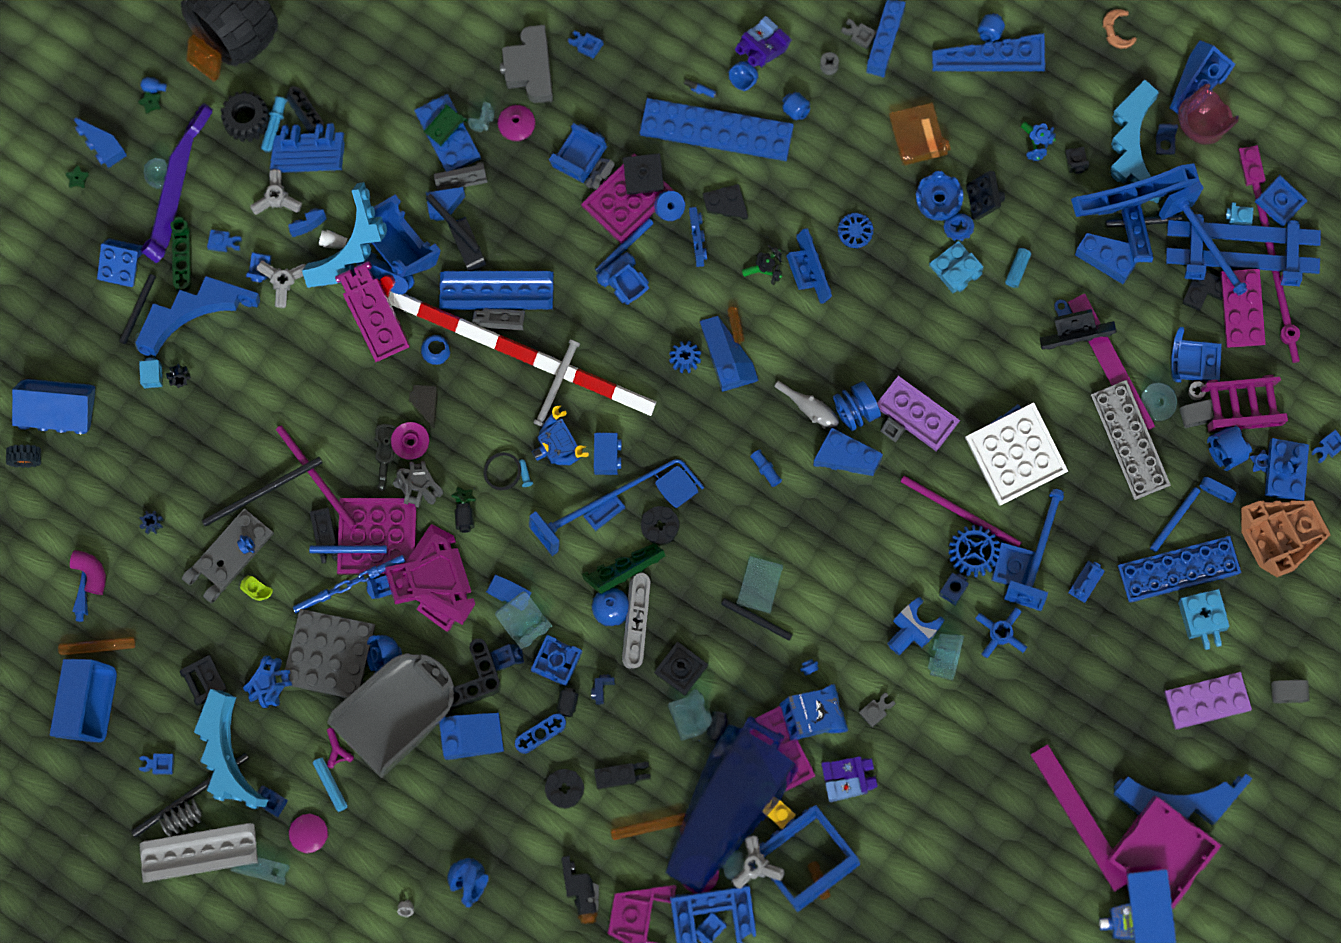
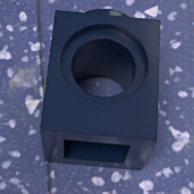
(950, 596)

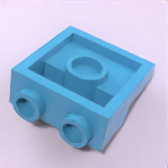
(956, 267)

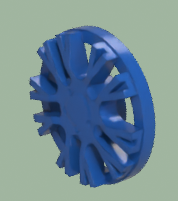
(855, 230)

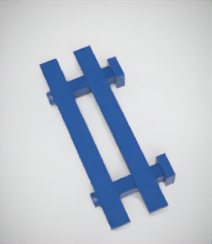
(1291, 264)

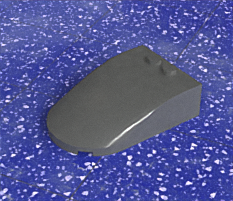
(394, 710)

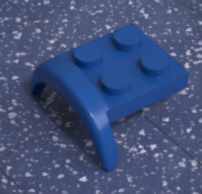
(1194, 359)

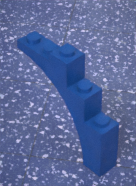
(1136, 193)

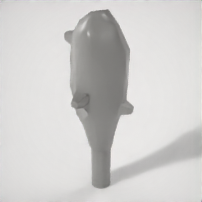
(812, 407)

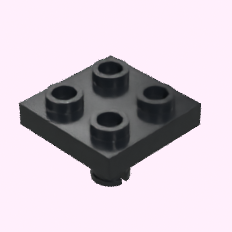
(984, 195)
(681, 669)

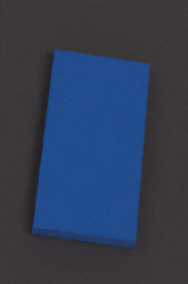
(1151, 907)

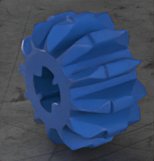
(690, 352)

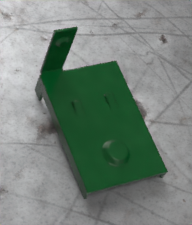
(444, 125)

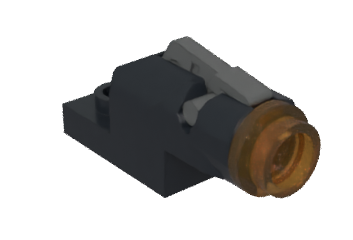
(583, 890)

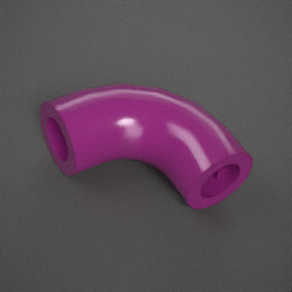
(92, 568)

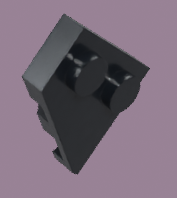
(726, 201)

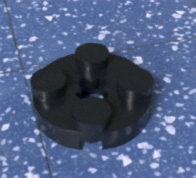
(666, 516)
(573, 795)

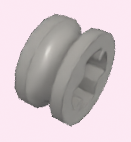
(1191, 393)

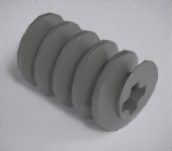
(181, 818)

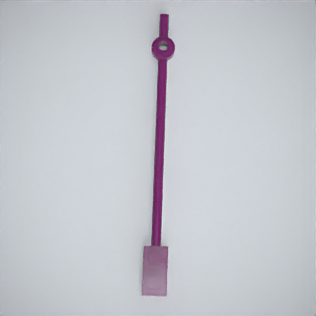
(1254, 176)

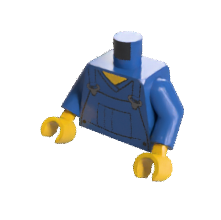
(557, 441)

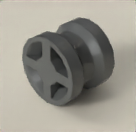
(829, 68)

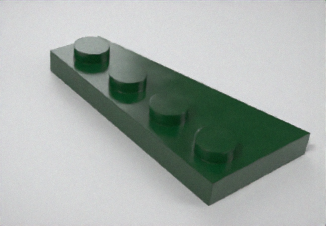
(623, 568)

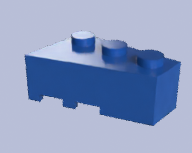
(1107, 255)
(847, 454)

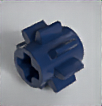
(152, 527)

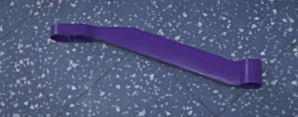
(171, 190)

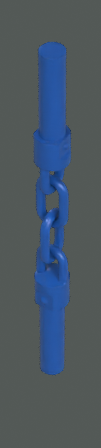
(326, 594)

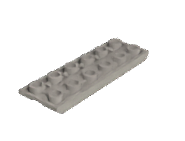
(1130, 440)
(198, 852)

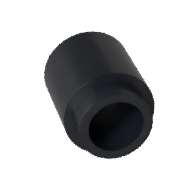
(464, 517)
(567, 702)
(717, 725)

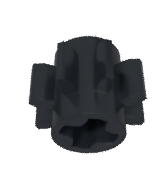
(178, 376)

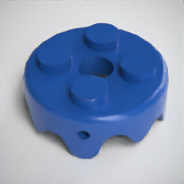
(939, 184)

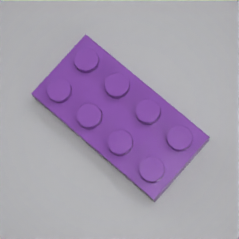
(917, 413)
(1207, 700)

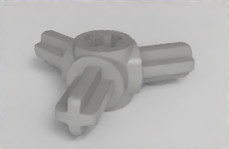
(275, 189)
(281, 289)
(751, 871)

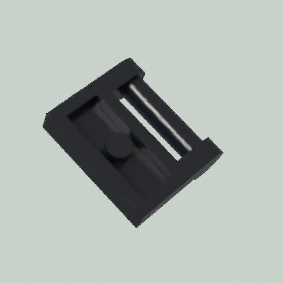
(208, 676)

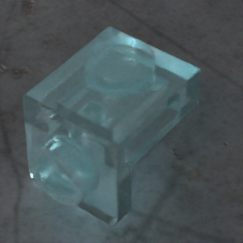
(487, 115)

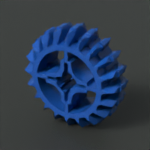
(986, 540)

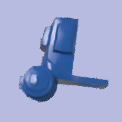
(624, 279)

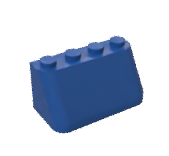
(52, 406)
(83, 700)

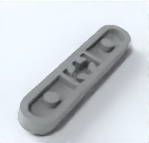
(635, 639)

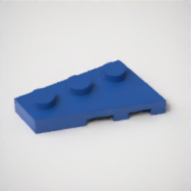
(698, 236)

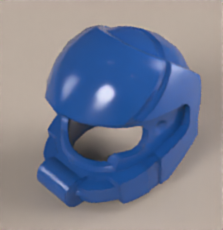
(471, 876)

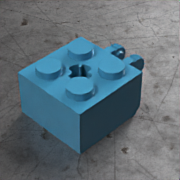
(1199, 626)

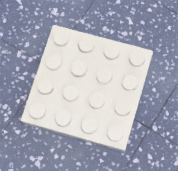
(1016, 454)

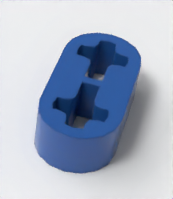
(1218, 489)

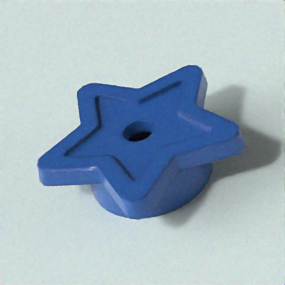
(1257, 459)

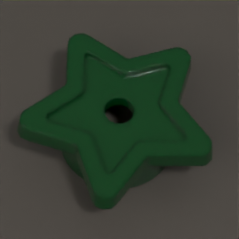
(150, 106)
(80, 182)
(463, 496)

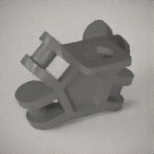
(419, 480)

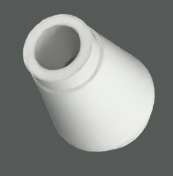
(332, 240)

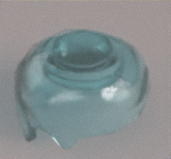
(155, 172)

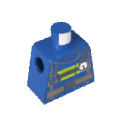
(1119, 922)

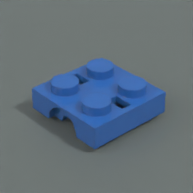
(558, 655)

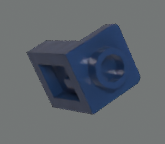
(507, 656)

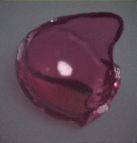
(1205, 116)

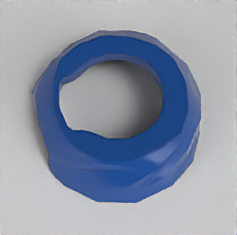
(435, 358)

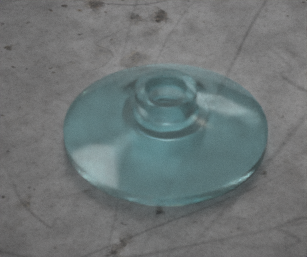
(1151, 401)

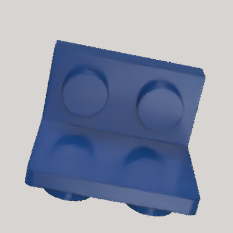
(118, 262)

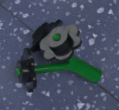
(765, 263)

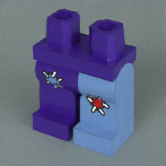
(763, 43)
(854, 781)

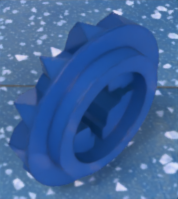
(955, 221)

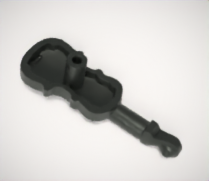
(384, 451)

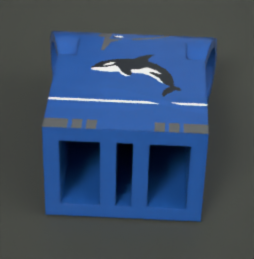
(813, 713)

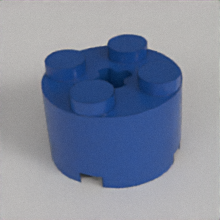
(1229, 447)

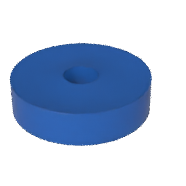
(662, 201)

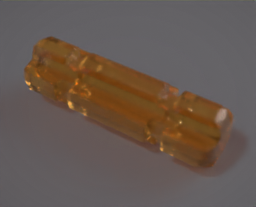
(735, 325)
(817, 875)

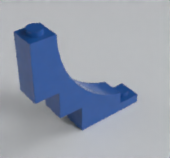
(212, 297)
(1208, 804)

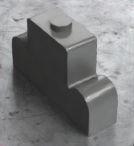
(529, 65)

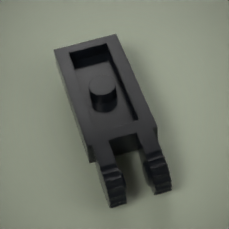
(323, 531)
(620, 775)

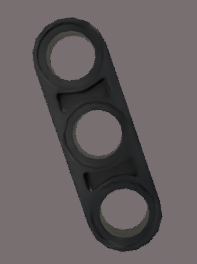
(471, 259)

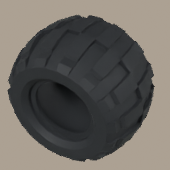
(232, 27)

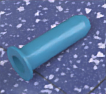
(525, 475)

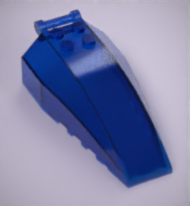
(733, 795)

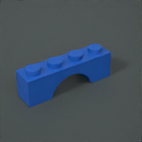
(885, 37)

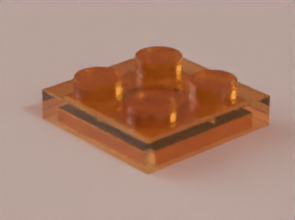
(204, 57)

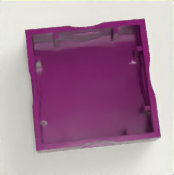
(1162, 841)

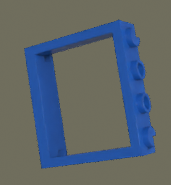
(829, 879)

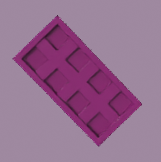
(1244, 312)
(775, 721)

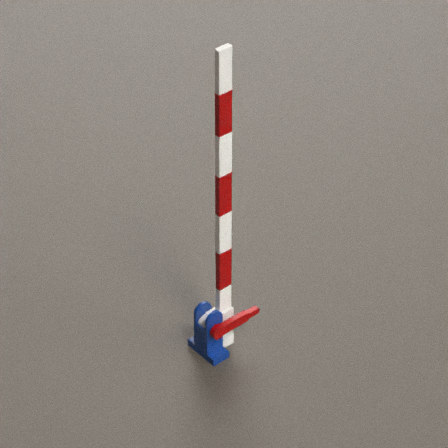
(396, 287)

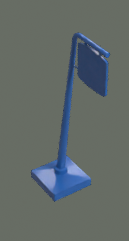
(674, 486)

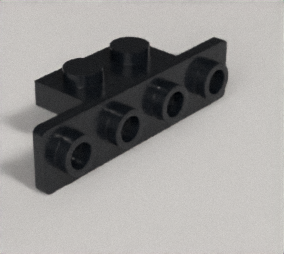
(1076, 328)

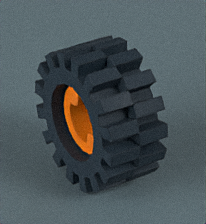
(23, 456)

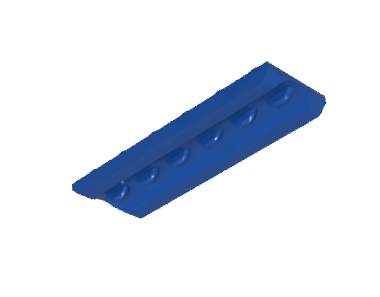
(496, 290)
(1179, 569)

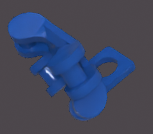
(265, 682)

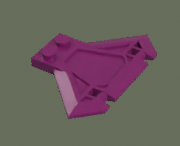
(433, 577)

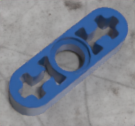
(525, 737)

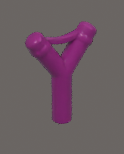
(336, 749)

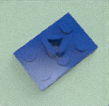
(1286, 470)

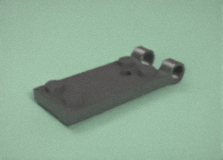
(227, 550)

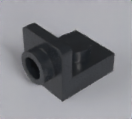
(1076, 160)

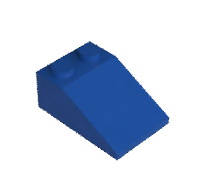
(471, 735)

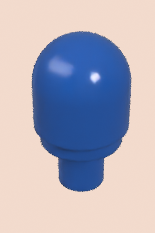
(152, 85)

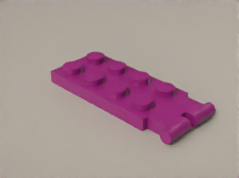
(373, 312)

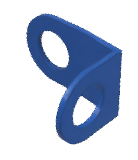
(1066, 310)

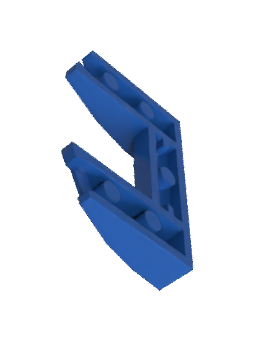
(687, 905)

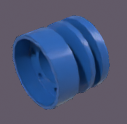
(854, 407)

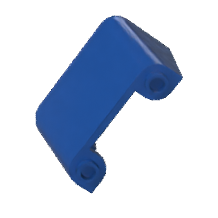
(401, 244)

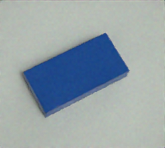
(603, 513)

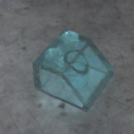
(946, 656)

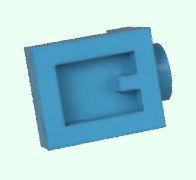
(1239, 215)

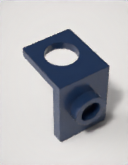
(1166, 132)

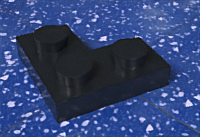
(1201, 288)

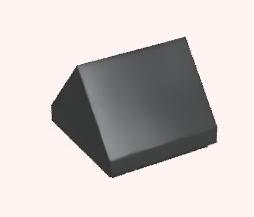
(892, 429)

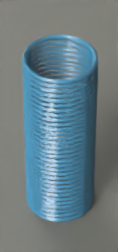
(1015, 266)

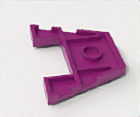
(632, 913)

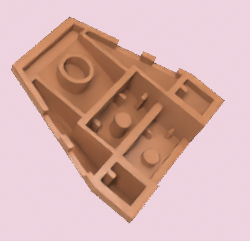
(1282, 533)

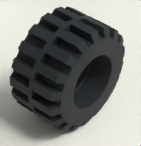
(245, 102)

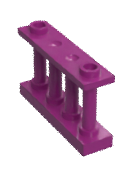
(1256, 419)

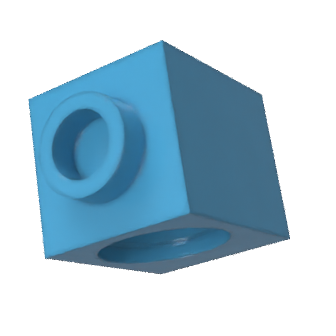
(151, 373)

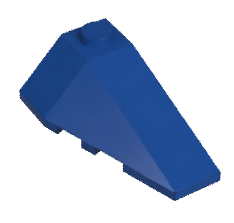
(1203, 67)
(729, 359)

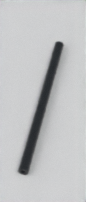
(262, 491)
(180, 801)

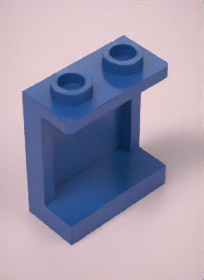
(579, 153)

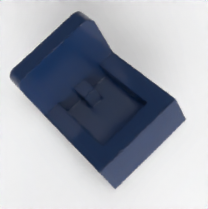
(598, 692)
(275, 801)

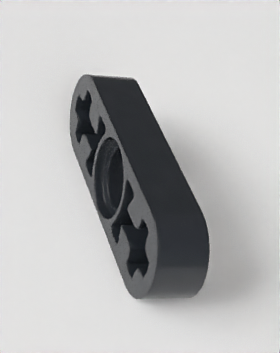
(298, 99)

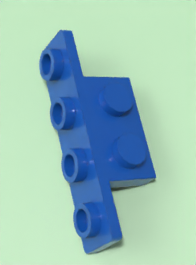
(807, 267)

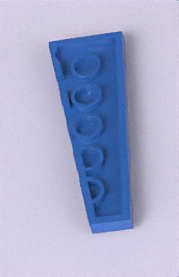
(1008, 55)

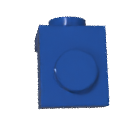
(256, 258)
(378, 587)
(710, 928)

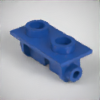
(1086, 581)

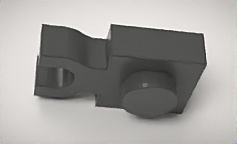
(860, 35)
(600, 171)
(875, 712)

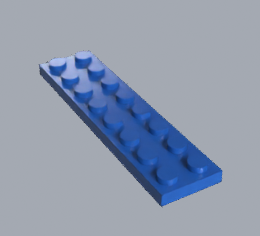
(716, 129)

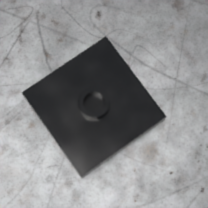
(643, 174)

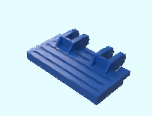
(309, 154)

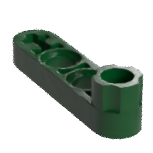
(181, 255)

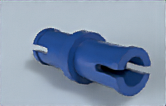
(766, 468)

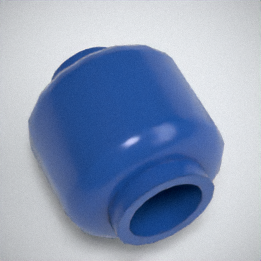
(991, 27)
(796, 106)

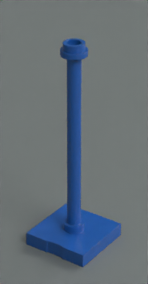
(1183, 201)
(1026, 594)

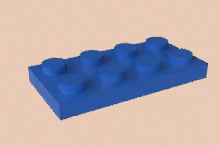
(459, 148)

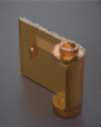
(918, 134)

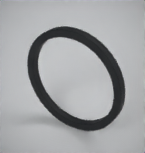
(489, 461)

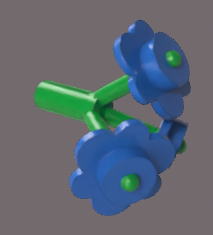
(1039, 134)

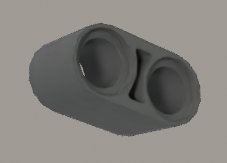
(1197, 413)
(1290, 691)

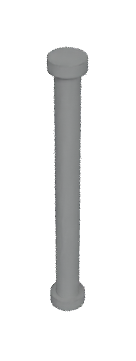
(556, 383)

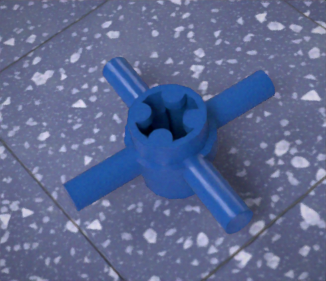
(995, 638)

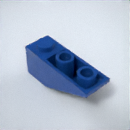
(105, 144)

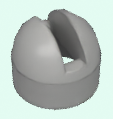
(405, 908)

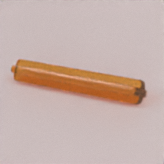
(95, 646)
(647, 826)

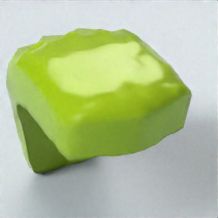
(255, 589)

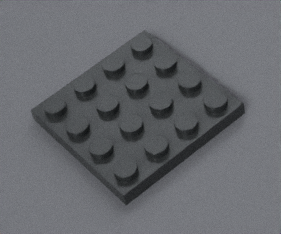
(328, 653)

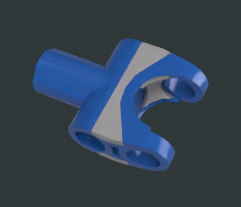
(912, 628)

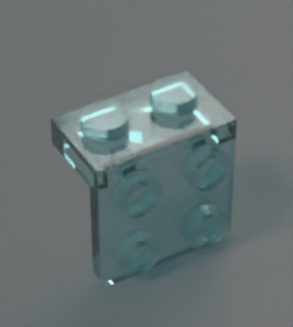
(523, 620)
(690, 715)

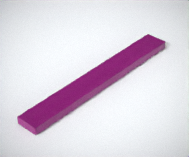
(1109, 359)
(1078, 815)

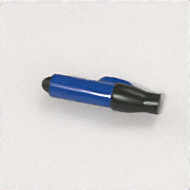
(698, 88)

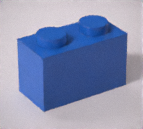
(606, 453)

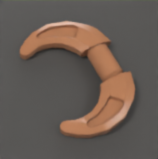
(1113, 39)

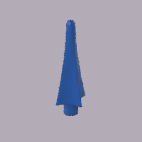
(80, 606)

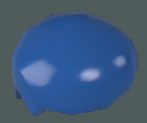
(743, 75)

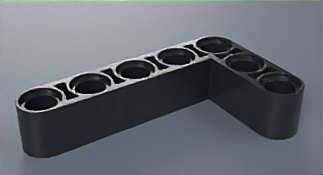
(480, 683)

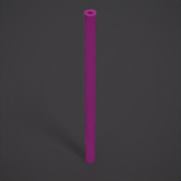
(317, 479)
(960, 511)

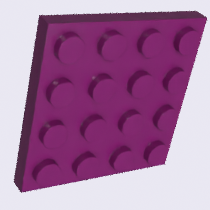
(378, 523)

